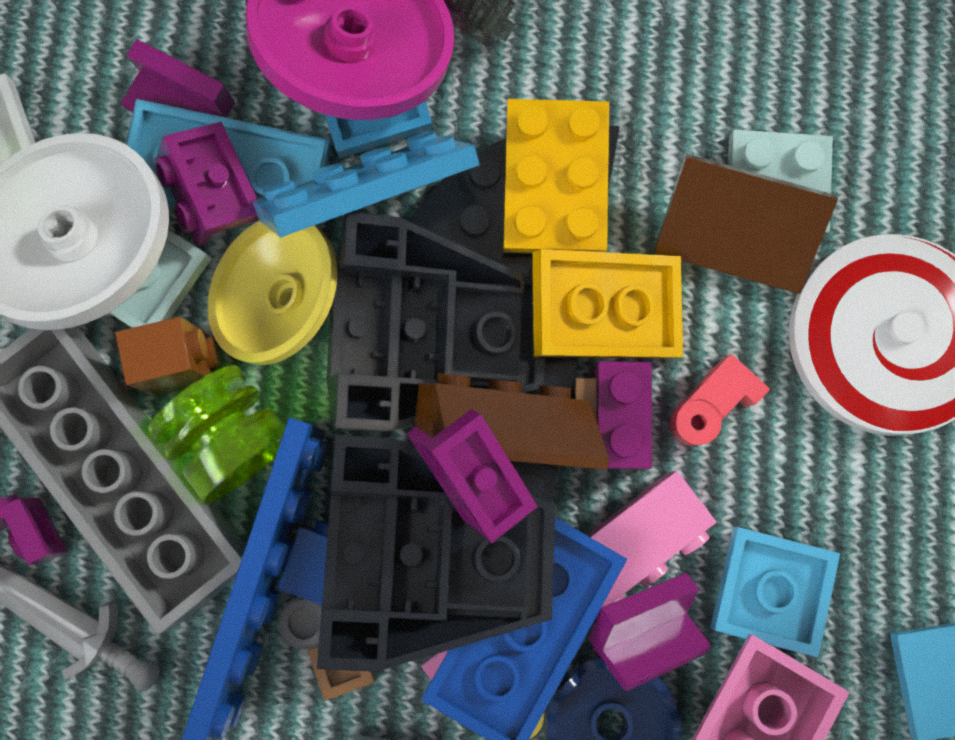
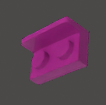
(205, 181)

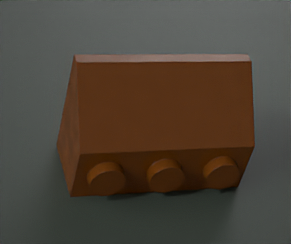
(527, 426)

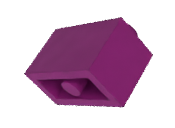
(625, 413)

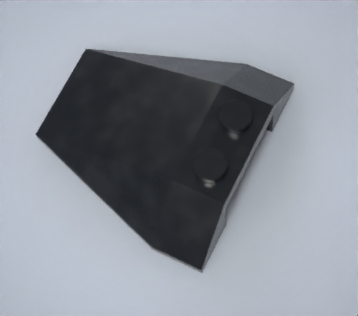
(416, 310)
(411, 572)

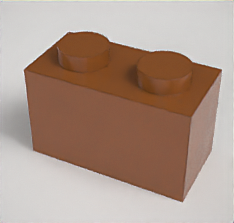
(166, 355)

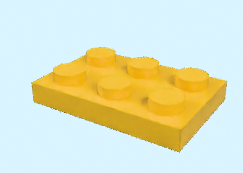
(556, 175)
(606, 305)

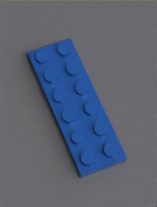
(253, 594)

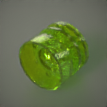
(215, 427)

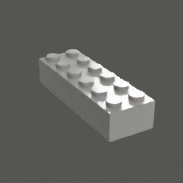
(111, 478)

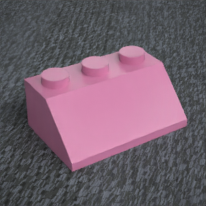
(771, 699)

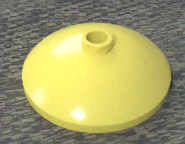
(271, 293)

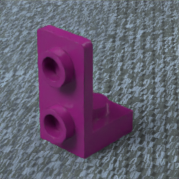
(31, 528)

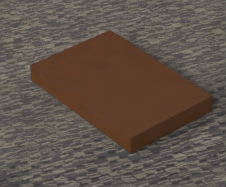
(744, 223)

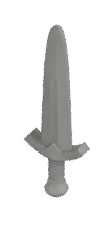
(74, 629)

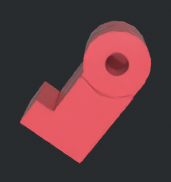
(700, 414)

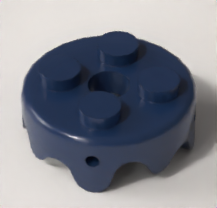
(592, 688)

